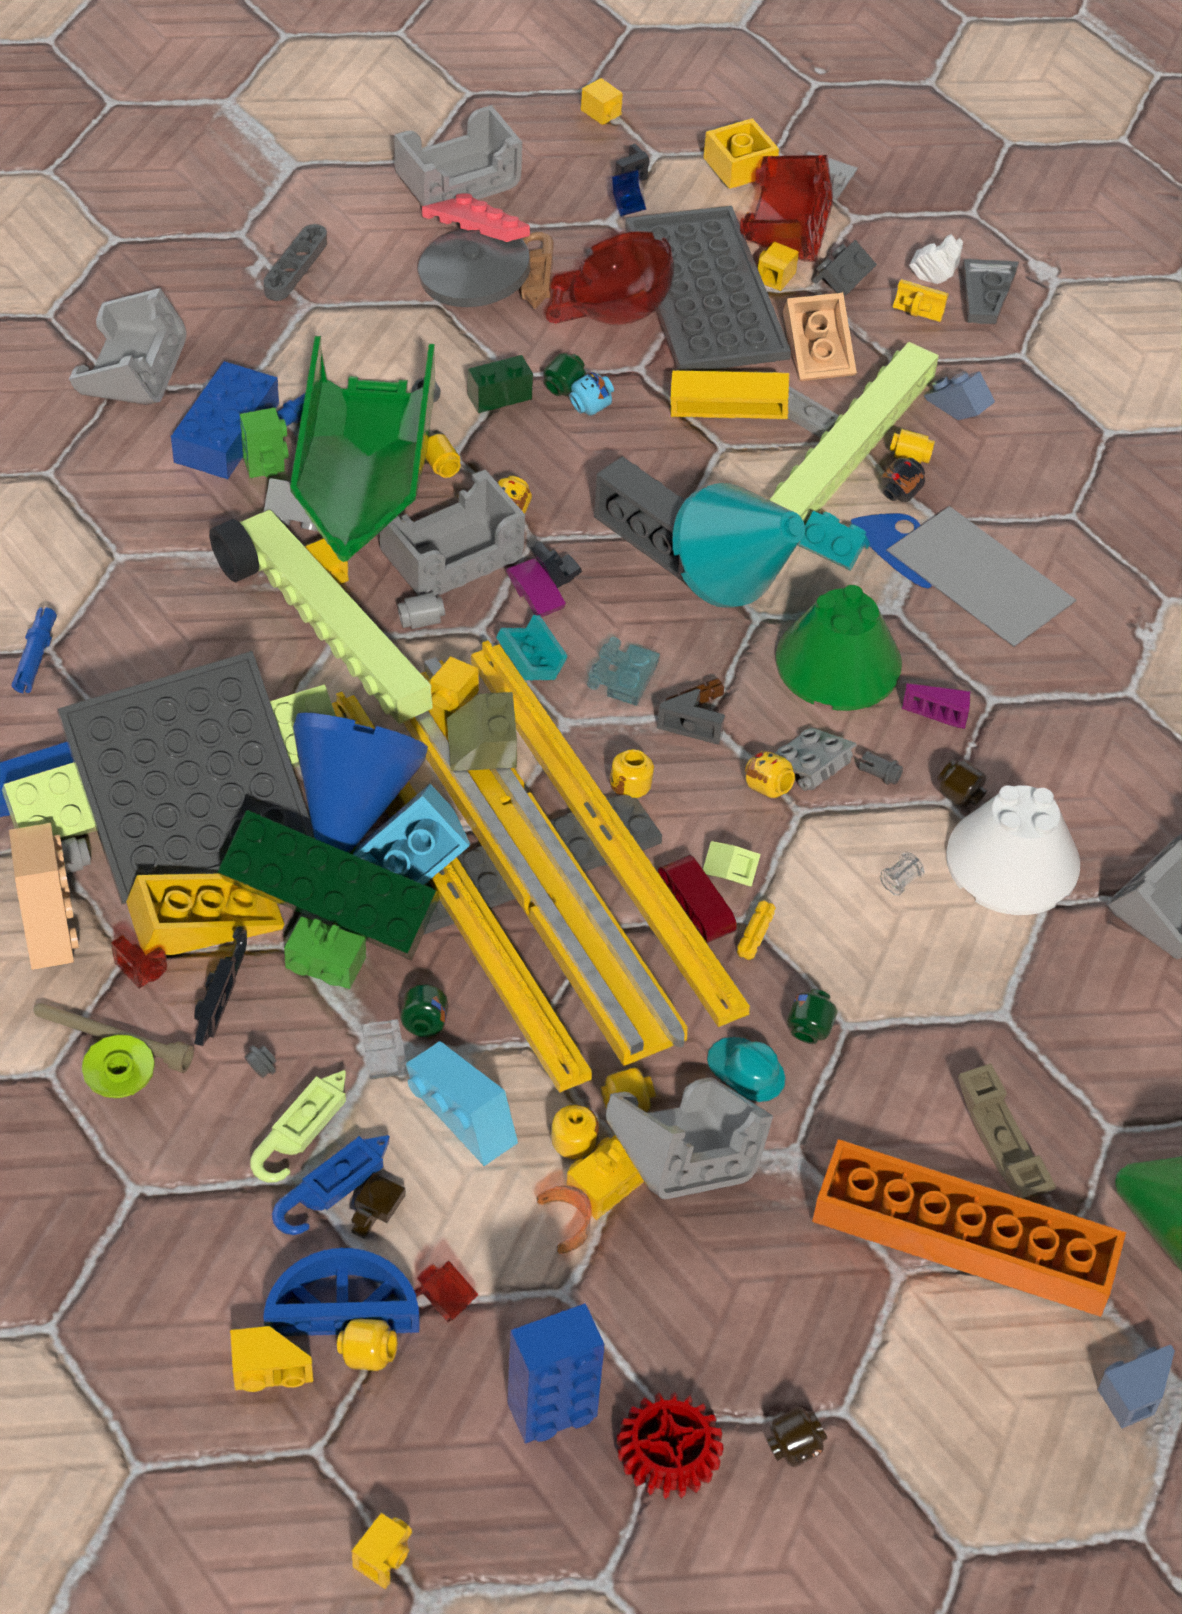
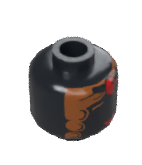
(903, 479)

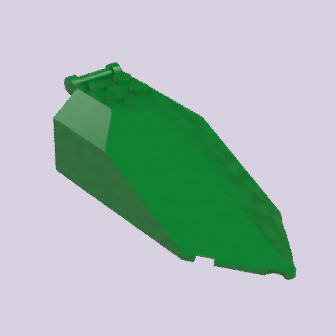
(360, 452)

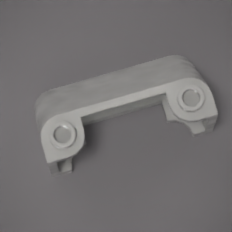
(139, 350)
(1154, 900)
(692, 1148)

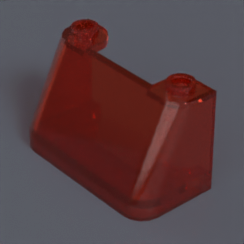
(792, 204)

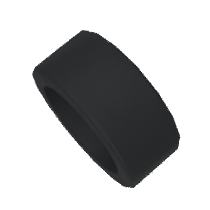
(234, 550)

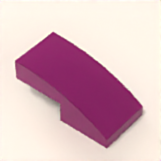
(537, 587)

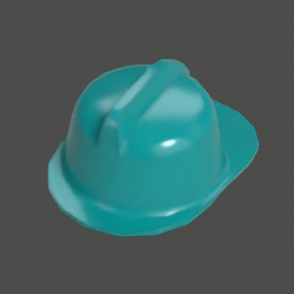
(747, 1068)

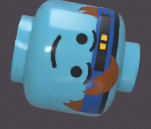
(591, 393)

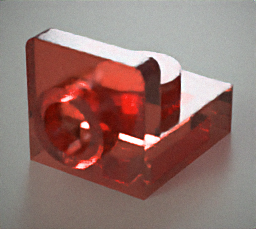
(135, 964)
(445, 1289)

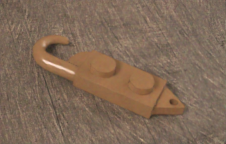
(538, 283)

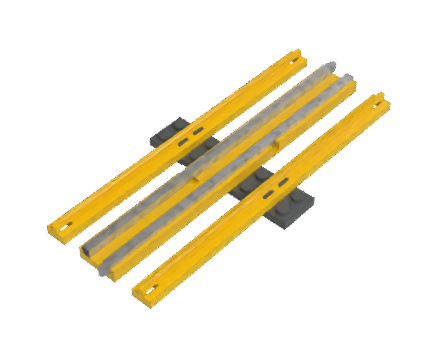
(544, 871)

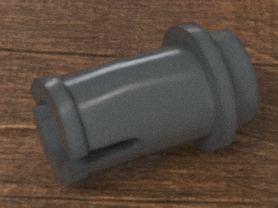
(882, 768)

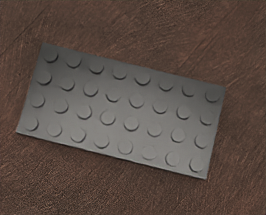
(717, 299)

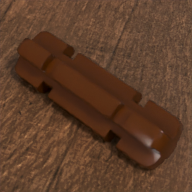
(713, 689)

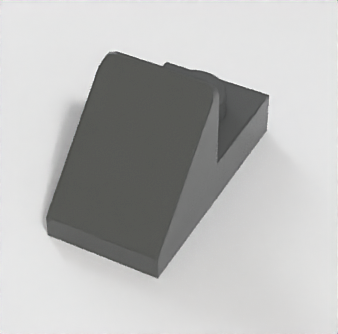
(685, 718)

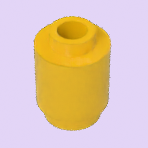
(912, 445)
(442, 456)

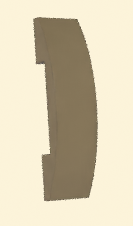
(1001, 1134)

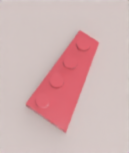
(477, 216)

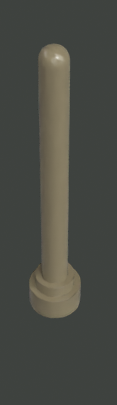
(176, 1055)

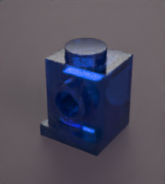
(628, 193)

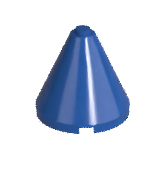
(351, 774)

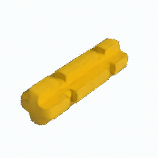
(756, 930)

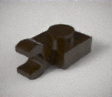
(376, 1201)

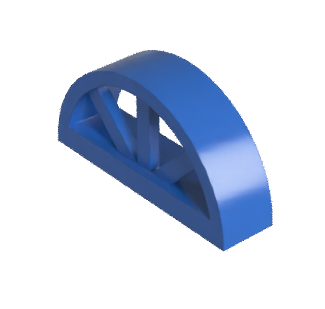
(320, 1318)

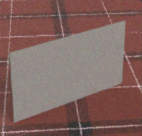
(981, 576)

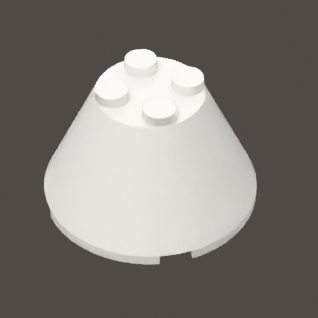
(1015, 852)

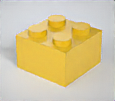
(738, 151)

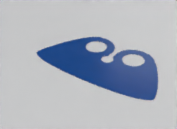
(882, 535)

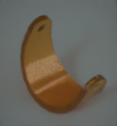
(576, 1198)

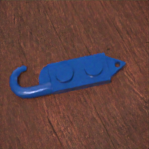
(332, 1180)

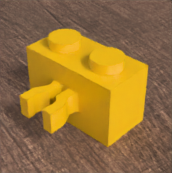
(605, 1176)

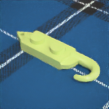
(300, 1123)

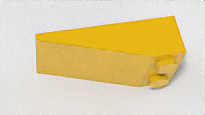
(195, 912)

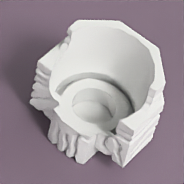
(937, 263)

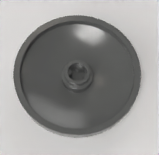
(473, 268)

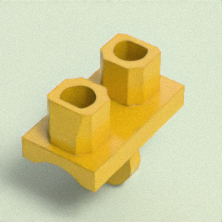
(920, 300)

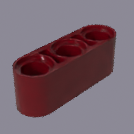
(698, 898)

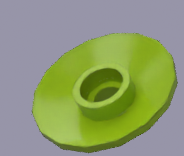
(113, 1055)

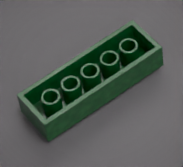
(329, 884)

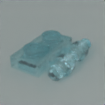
(632, 675)

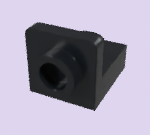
(636, 160)
(559, 569)

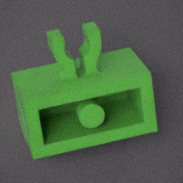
(263, 442)
(325, 952)

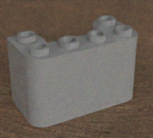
(474, 164)
(459, 541)

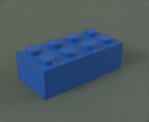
(211, 430)
(555, 1373)

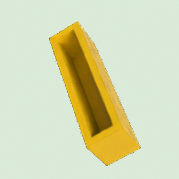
(730, 394)

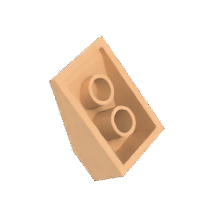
(819, 336)

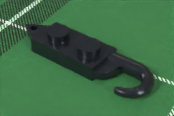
(219, 989)

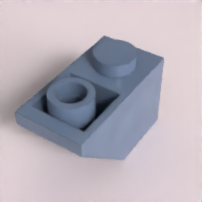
(961, 395)
(1137, 1387)

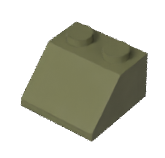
(483, 733)

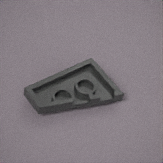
(987, 288)

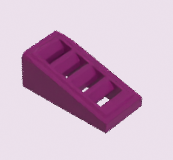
(944, 704)

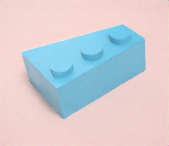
(464, 1101)

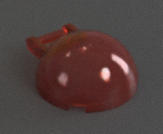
(616, 283)

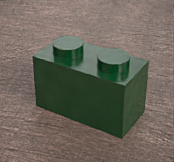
(500, 384)

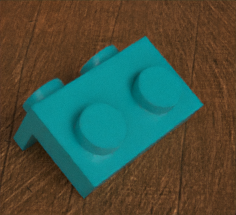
(834, 540)
(533, 650)

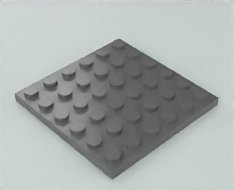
(180, 766)

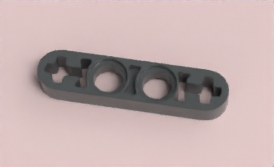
(301, 264)

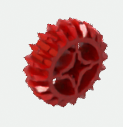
(697, 1434)

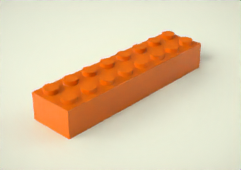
(969, 1227)

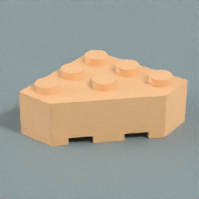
(43, 895)

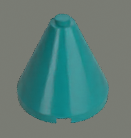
(733, 543)

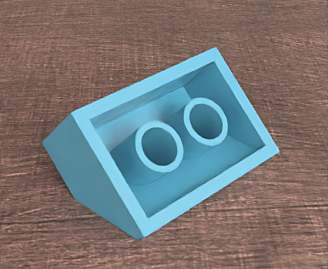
(417, 838)

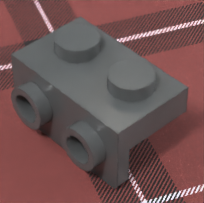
(846, 268)

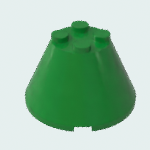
(840, 652)

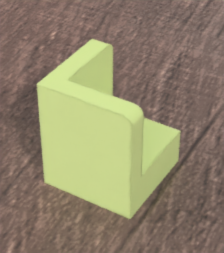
(731, 863)

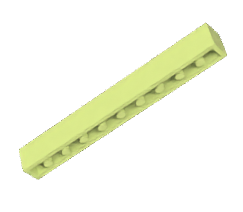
(857, 431)
(338, 620)

